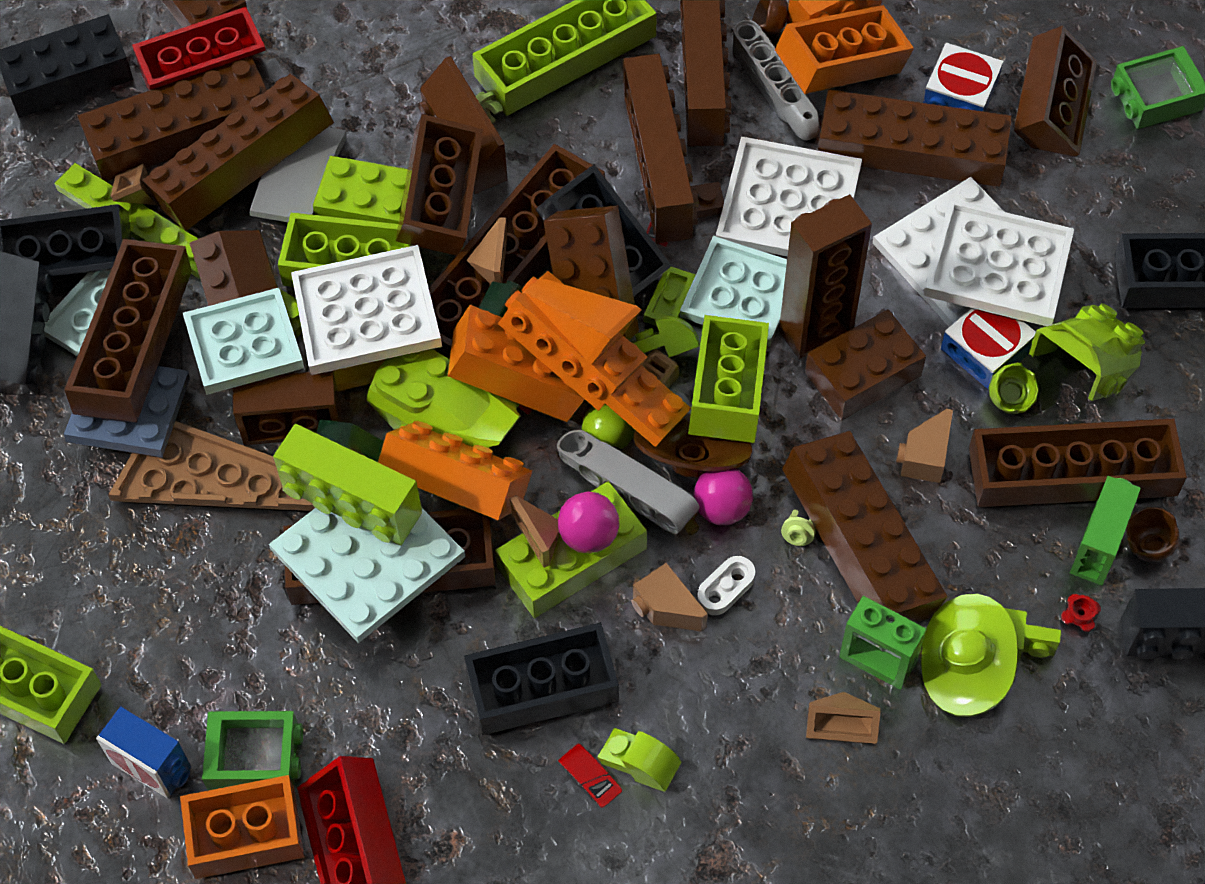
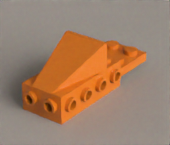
(589, 334)

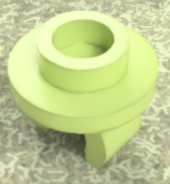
(488, 103)
(798, 530)

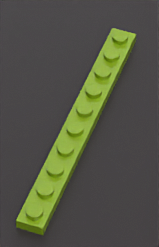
(144, 223)

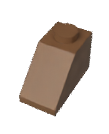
(926, 448)
(668, 601)

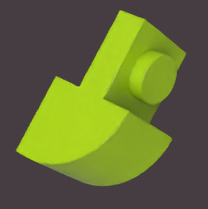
(673, 333)
(1034, 639)
(642, 757)

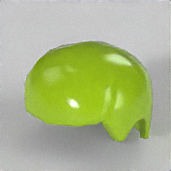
(1013, 388)
(607, 427)

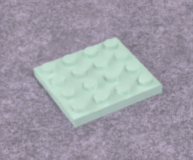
(358, 574)

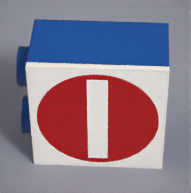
(963, 79)
(986, 342)
(144, 752)

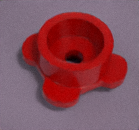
(1087, 605)

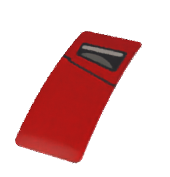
(590, 775)

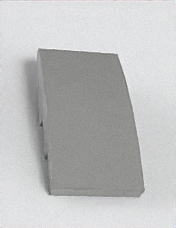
(296, 179)

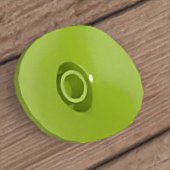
(969, 655)

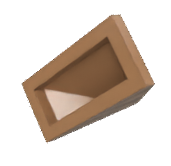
(130, 188)
(490, 254)
(538, 528)
(843, 719)

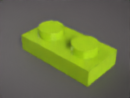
(669, 295)

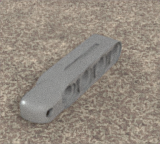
(774, 79)
(636, 484)

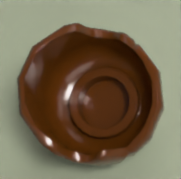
(771, 16)
(1152, 534)

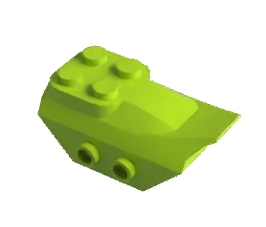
(1097, 342)
(419, 390)

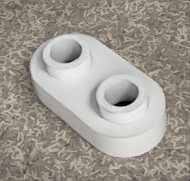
(724, 586)

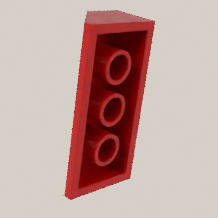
(198, 48)
(350, 824)

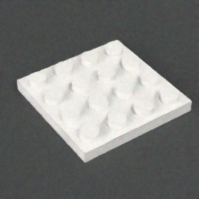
(775, 186)
(913, 241)
(999, 263)
(365, 310)

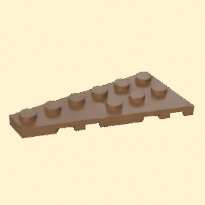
(204, 472)

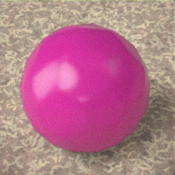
(723, 496)
(588, 522)

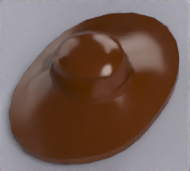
(695, 454)

